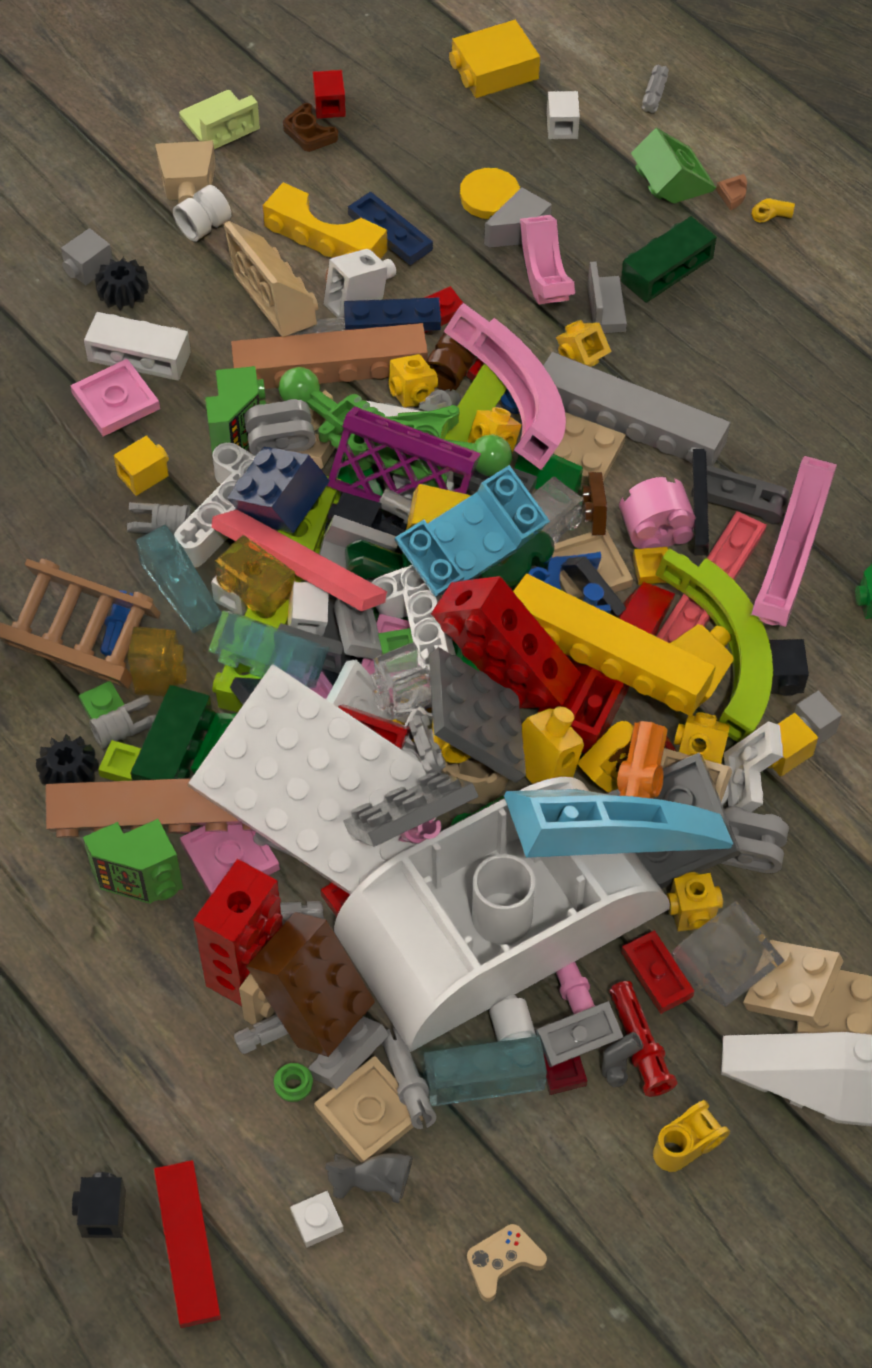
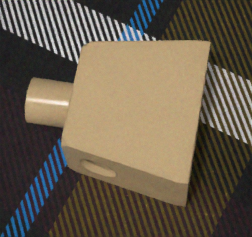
(185, 167)

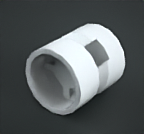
(200, 213)

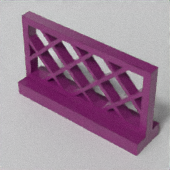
(404, 440)

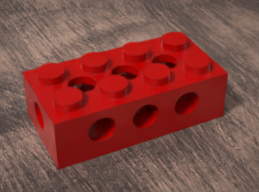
(506, 641)
(236, 926)

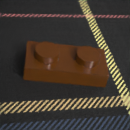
(595, 503)

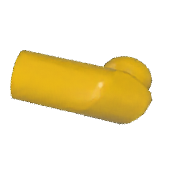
(771, 208)

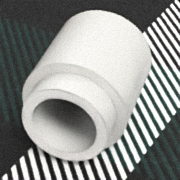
(511, 1019)

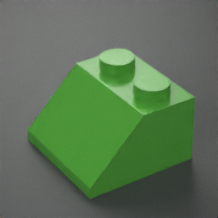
(671, 168)

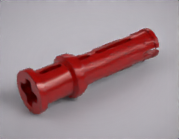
(651, 1058)

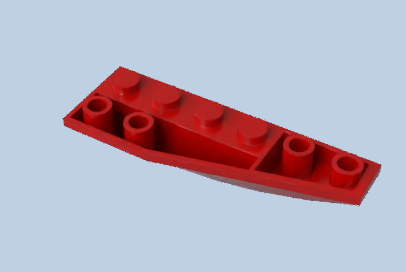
(597, 697)

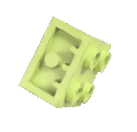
(222, 118)

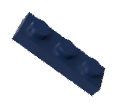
(401, 235)
(392, 312)

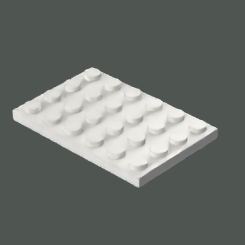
(298, 770)

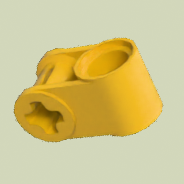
(694, 1133)

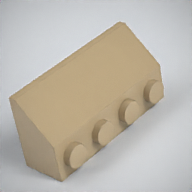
(270, 281)

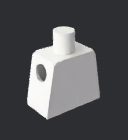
(355, 278)

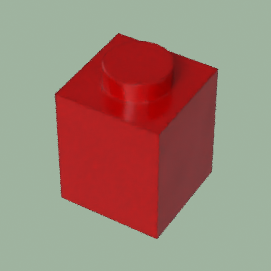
(329, 94)

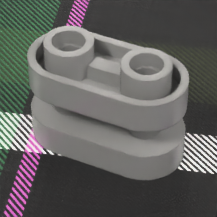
(280, 426)
(758, 840)

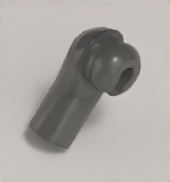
(615, 1059)

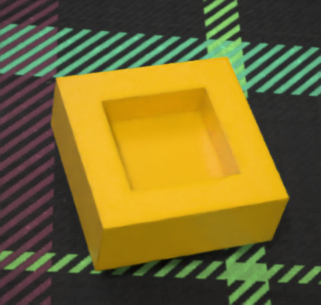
(646, 564)

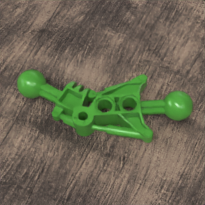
(304, 385)

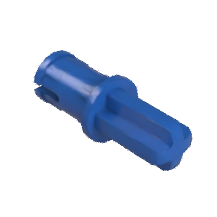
(114, 625)

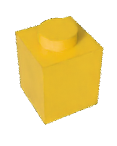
(141, 465)
(797, 742)

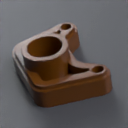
(305, 131)

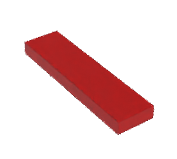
(187, 1244)

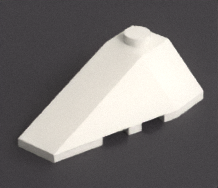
(810, 1069)

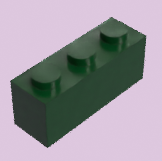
(668, 259)
(174, 736)

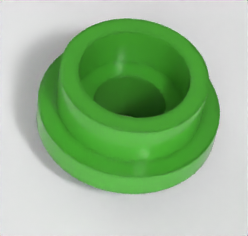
(289, 1072)

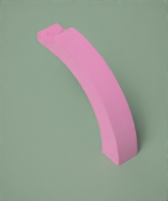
(522, 375)
(794, 542)

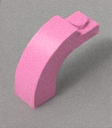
(544, 261)

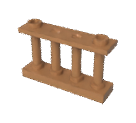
(81, 656)

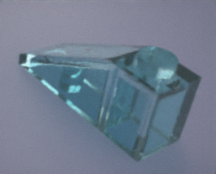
(177, 578)

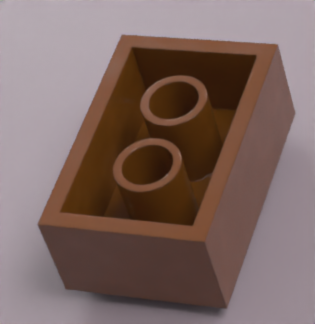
(311, 983)

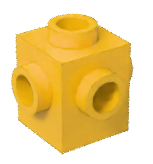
(583, 343)
(411, 380)
(495, 422)
(707, 728)
(694, 900)

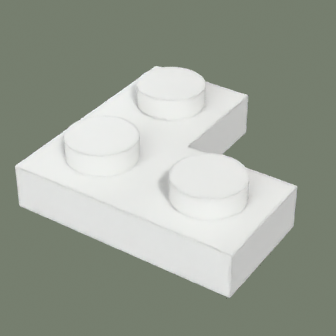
(747, 761)

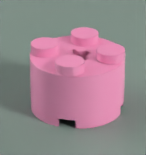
(658, 514)

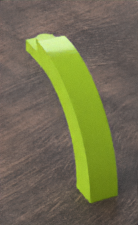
(749, 641)

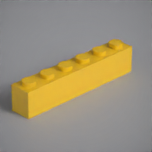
(618, 647)

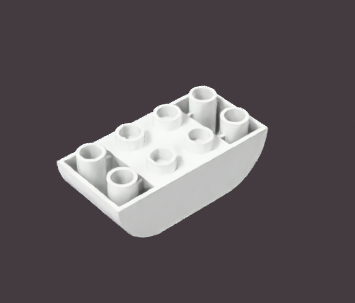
(478, 921)

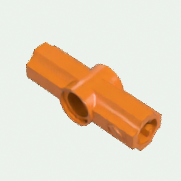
(643, 771)

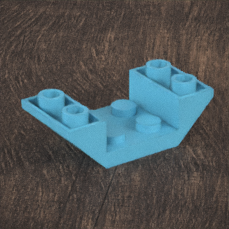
(474, 532)

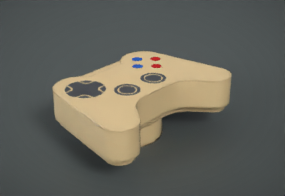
(501, 1255)

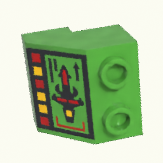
(237, 393)
(134, 863)

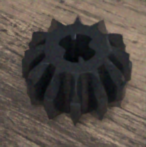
(121, 283)
(67, 762)

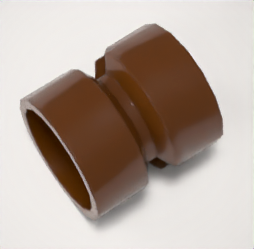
(450, 362)

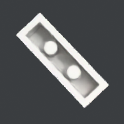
(147, 346)

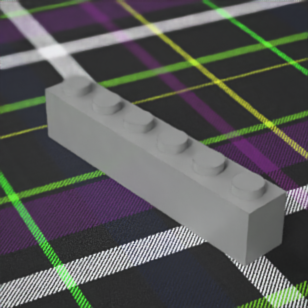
(636, 411)

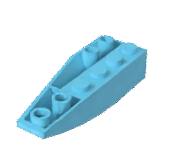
(598, 823)

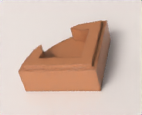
(733, 190)

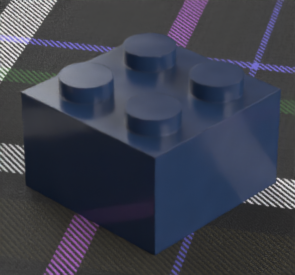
(279, 488)

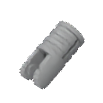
(162, 515)
(118, 724)

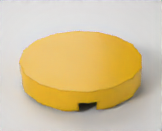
(487, 191)

